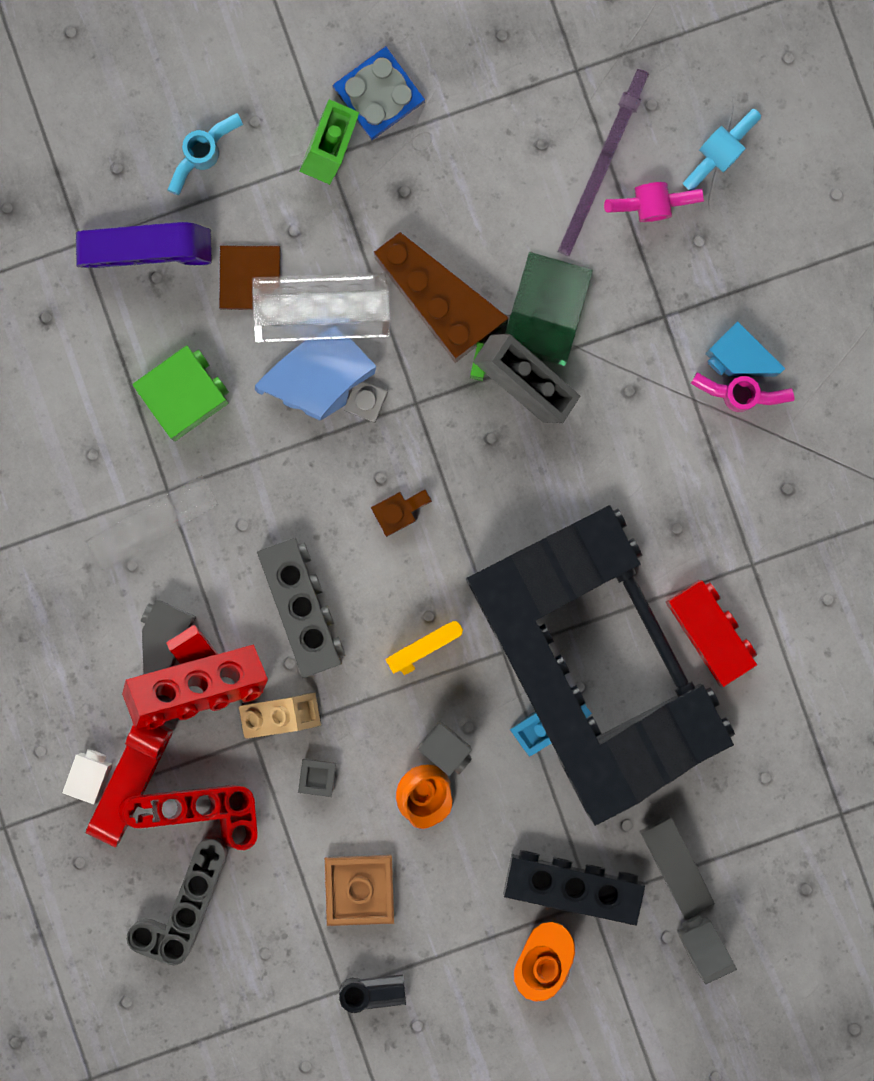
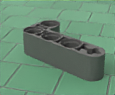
(186, 898)

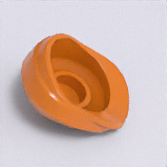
(424, 796)

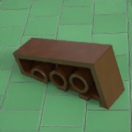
(441, 299)

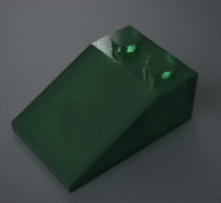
(548, 307)

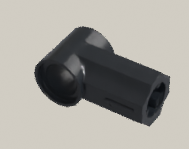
(377, 991)

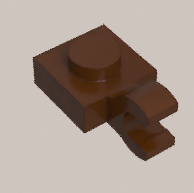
(396, 512)

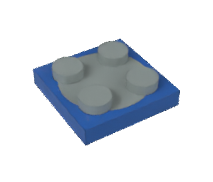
(379, 93)

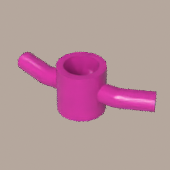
(653, 201)
(757, 395)

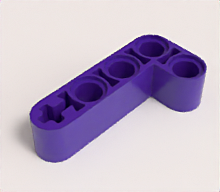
(144, 244)

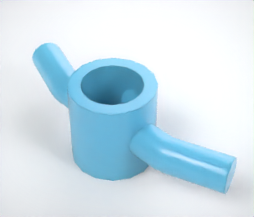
(722, 149)
(210, 159)

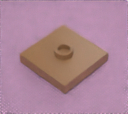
(359, 890)

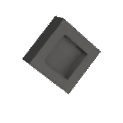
(317, 777)

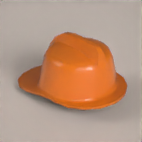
(544, 962)

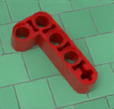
(129, 779)
(187, 811)

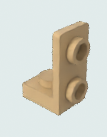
(280, 716)

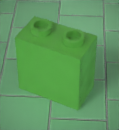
(182, 392)

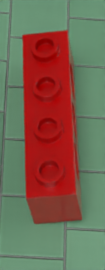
(206, 673)

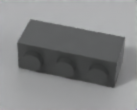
(526, 378)

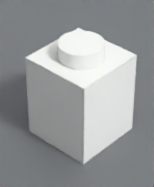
(87, 777)

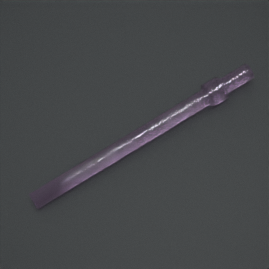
(628, 104)

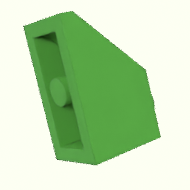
(329, 142)

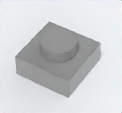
(366, 401)

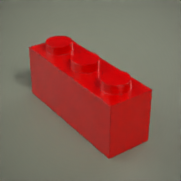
(712, 632)

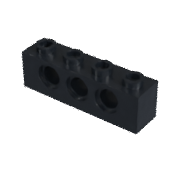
(623, 908)

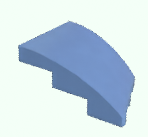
(318, 376)

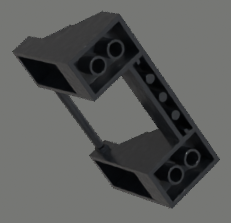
(639, 755)

